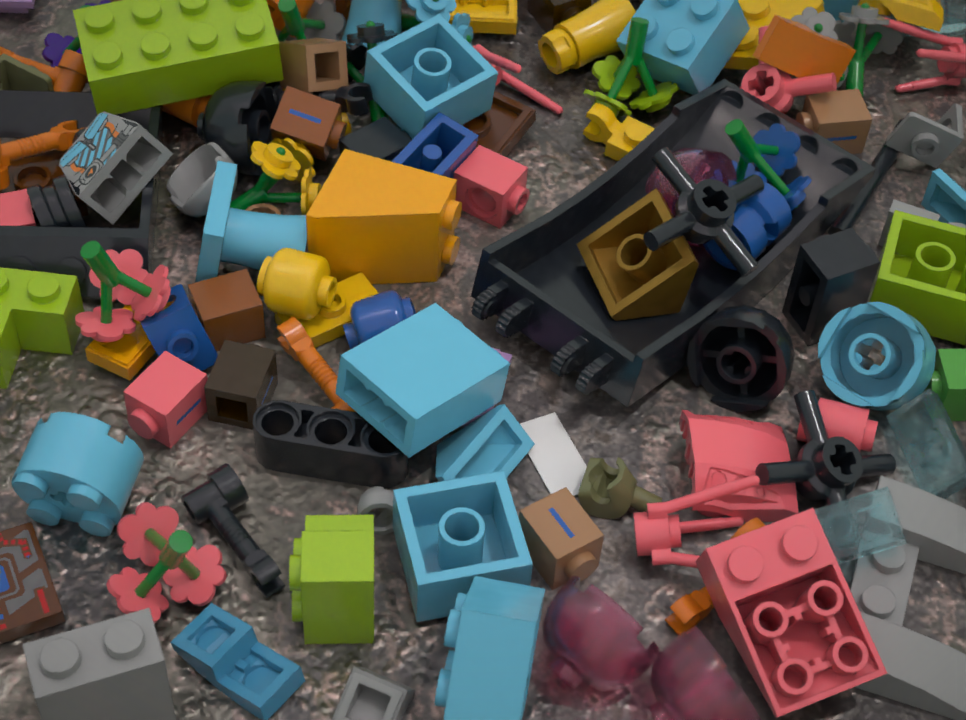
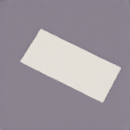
(554, 454)

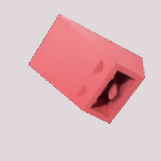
(790, 612)

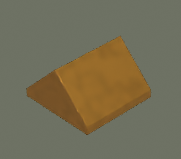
(631, 275)

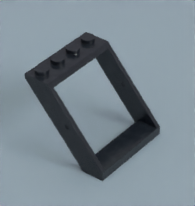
(59, 248)

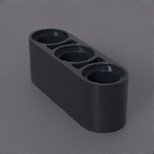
(325, 445)

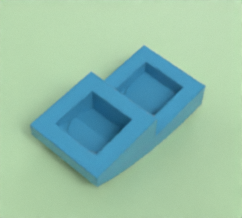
(236, 663)

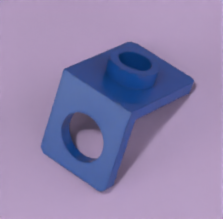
(180, 332)

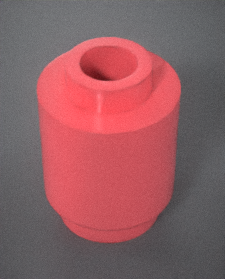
(846, 422)

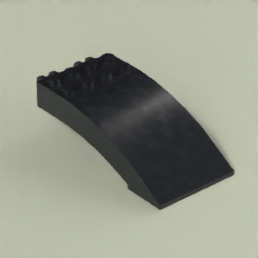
(547, 293)

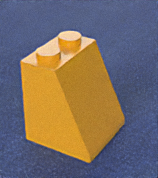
(384, 221)

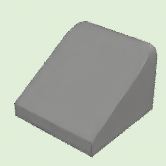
(372, 697)

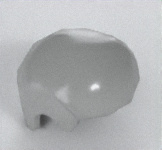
(194, 178)

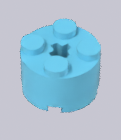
(855, 377)
(77, 473)

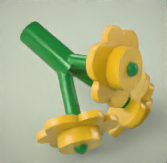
(281, 160)

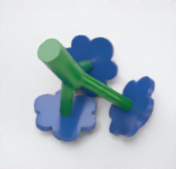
(771, 153)

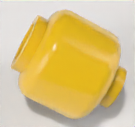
(296, 283)

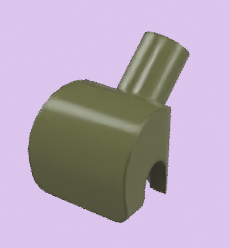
(611, 491)

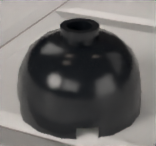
(237, 118)
(741, 358)

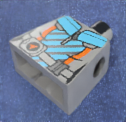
(112, 163)

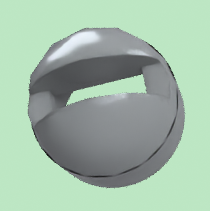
(382, 500)

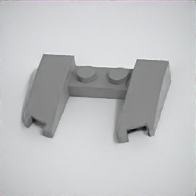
(917, 666)

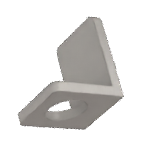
(928, 139)

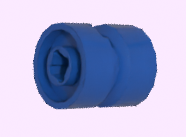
(756, 224)

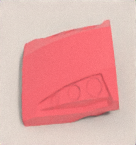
(729, 450)

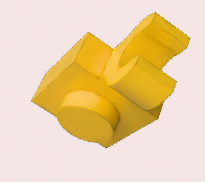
(618, 137)

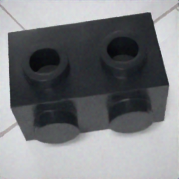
(827, 278)

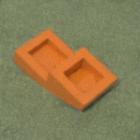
(801, 50)

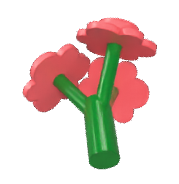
(122, 280)
(153, 539)

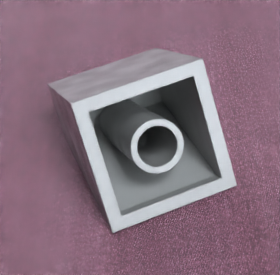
(102, 672)

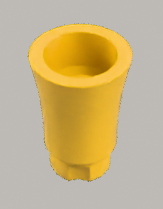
(585, 35)

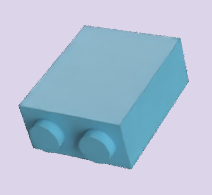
(421, 379)

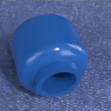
(376, 315)

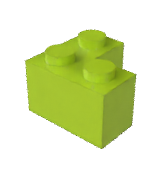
(36, 315)
(334, 579)

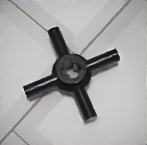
(704, 212)
(824, 466)

